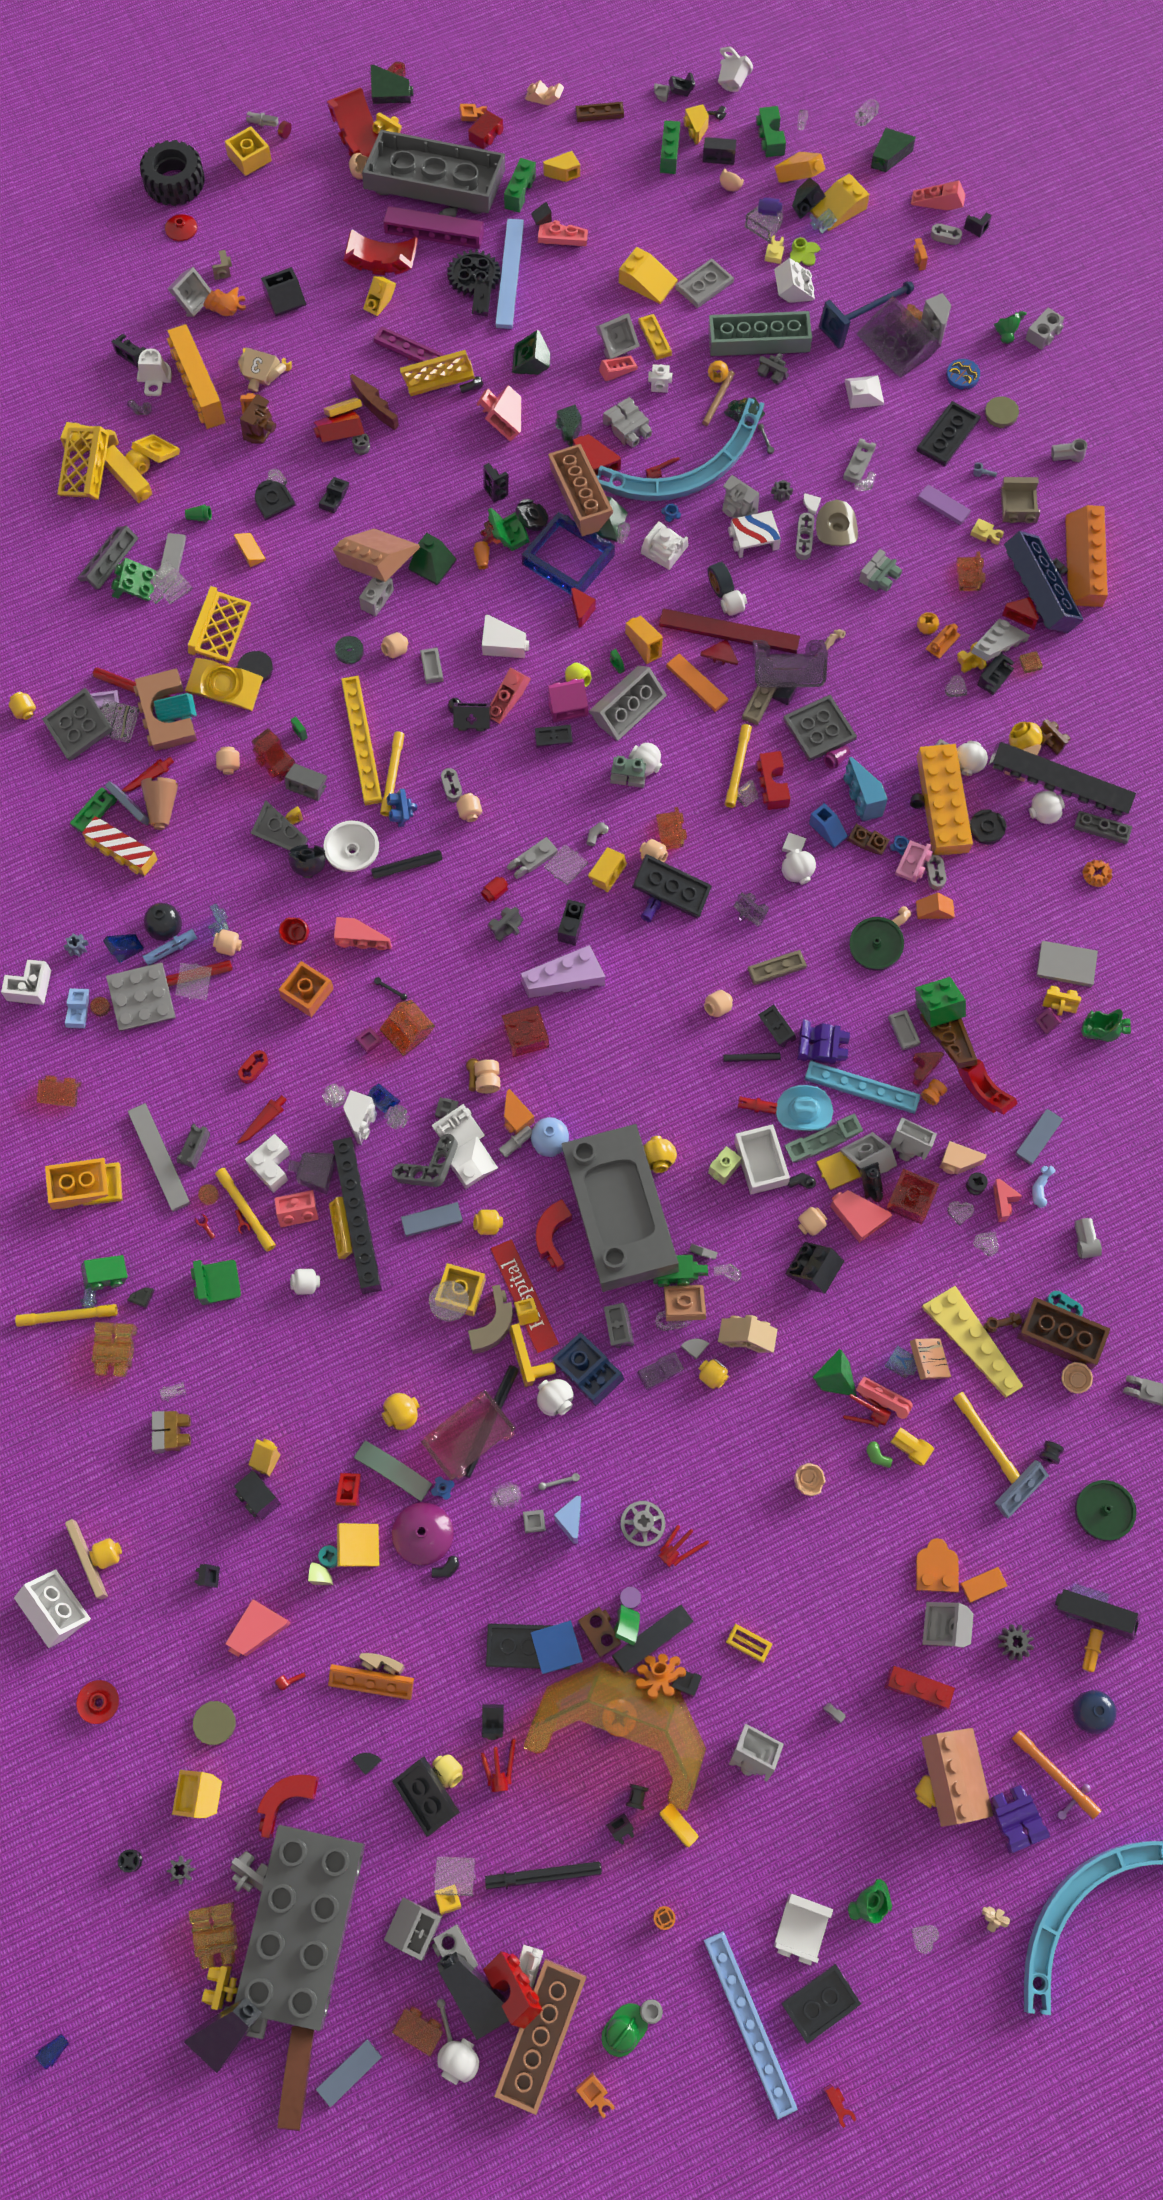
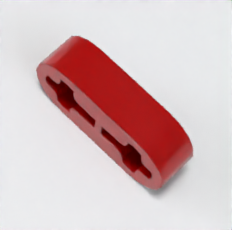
(256, 1069)

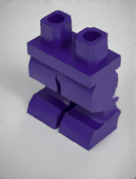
(826, 1043)
(1018, 1815)

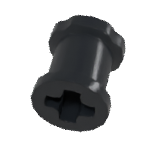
(637, 1796)

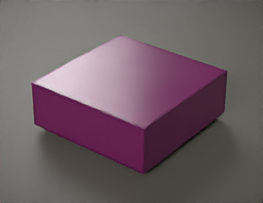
(1048, 1020)
(368, 1040)

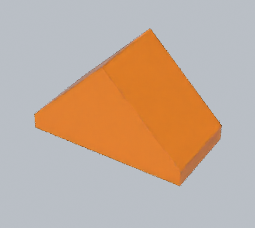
(935, 907)

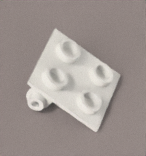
(460, 1125)

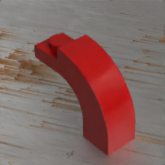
(985, 1090)
(548, 1224)
(279, 1793)

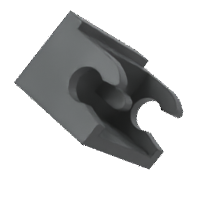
(305, 782)
(193, 1146)
(619, 1325)

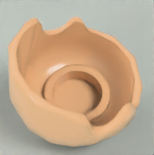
(357, 165)
(730, 181)
(1077, 1377)
(809, 1479)

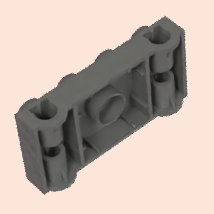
(300, 1926)

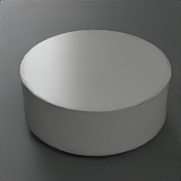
(651, 2011)

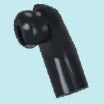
(803, 1180)
(448, 1569)

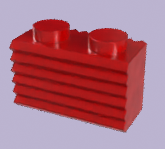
(485, 129)

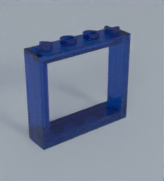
(556, 576)

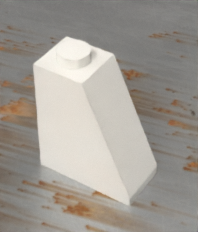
(503, 639)

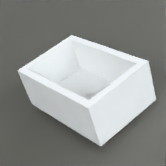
(762, 1159)

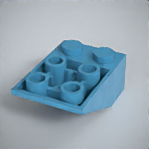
(865, 791)

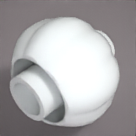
(650, 755)
(971, 757)
(1047, 807)
(798, 866)
(554, 1397)
(458, 2061)

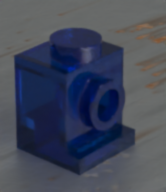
(383, 1097)

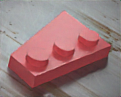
(564, 235)

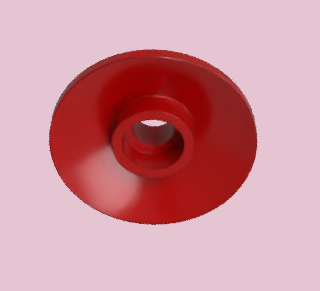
(181, 227)
(87, 1700)

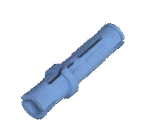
(189, 936)

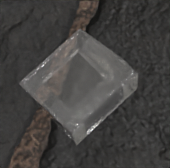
(747, 793)

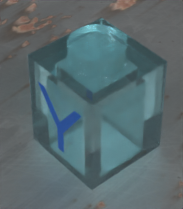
(902, 1362)

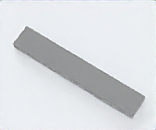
(159, 1157)

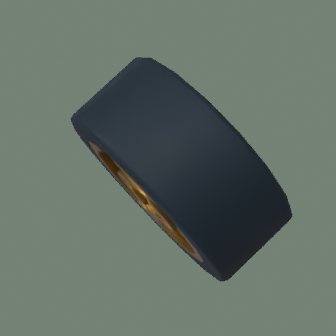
(720, 579)

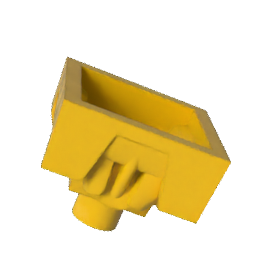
(196, 1794)

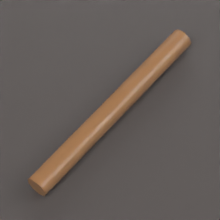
(718, 398)

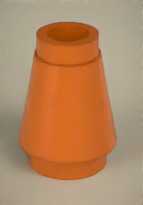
(481, 552)

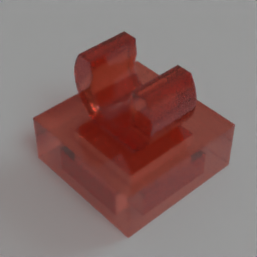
(488, 533)

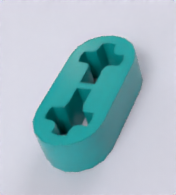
(1066, 1301)

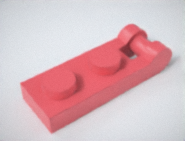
(885, 1397)

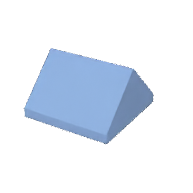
(569, 1518)

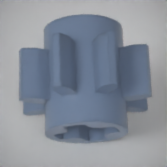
(71, 945)

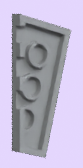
(998, 639)

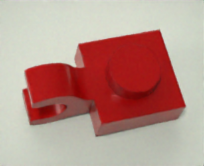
(836, 2099)

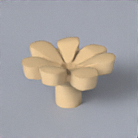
(995, 1918)

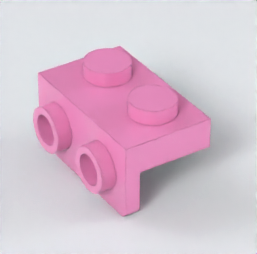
(913, 861)

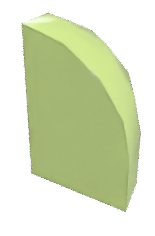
(319, 1575)

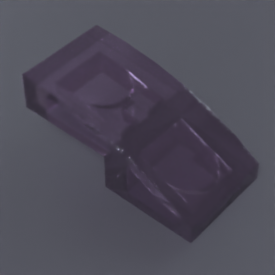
(660, 1370)

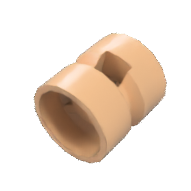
(487, 1076)

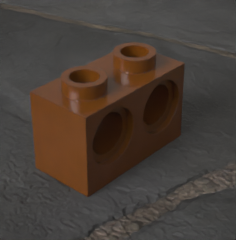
(595, 1634)

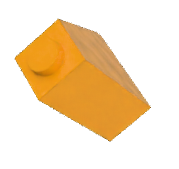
(800, 166)
(644, 638)

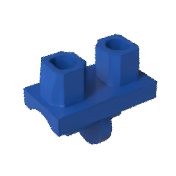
(404, 807)

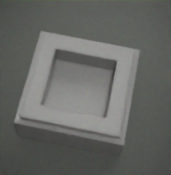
(534, 1521)

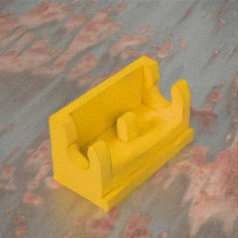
(607, 869)

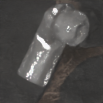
(866, 484)

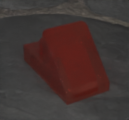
(927, 1063)

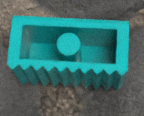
(175, 708)

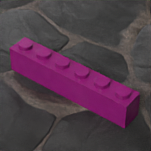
(433, 227)

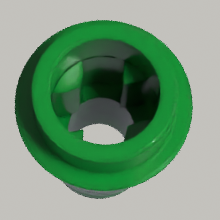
(199, 513)

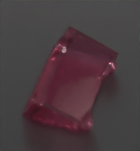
(468, 1434)

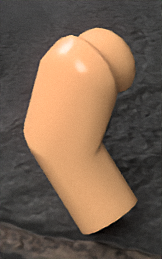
(903, 917)

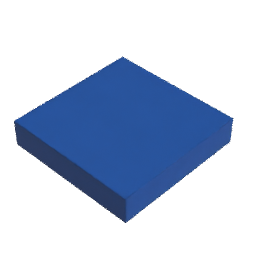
(556, 1647)

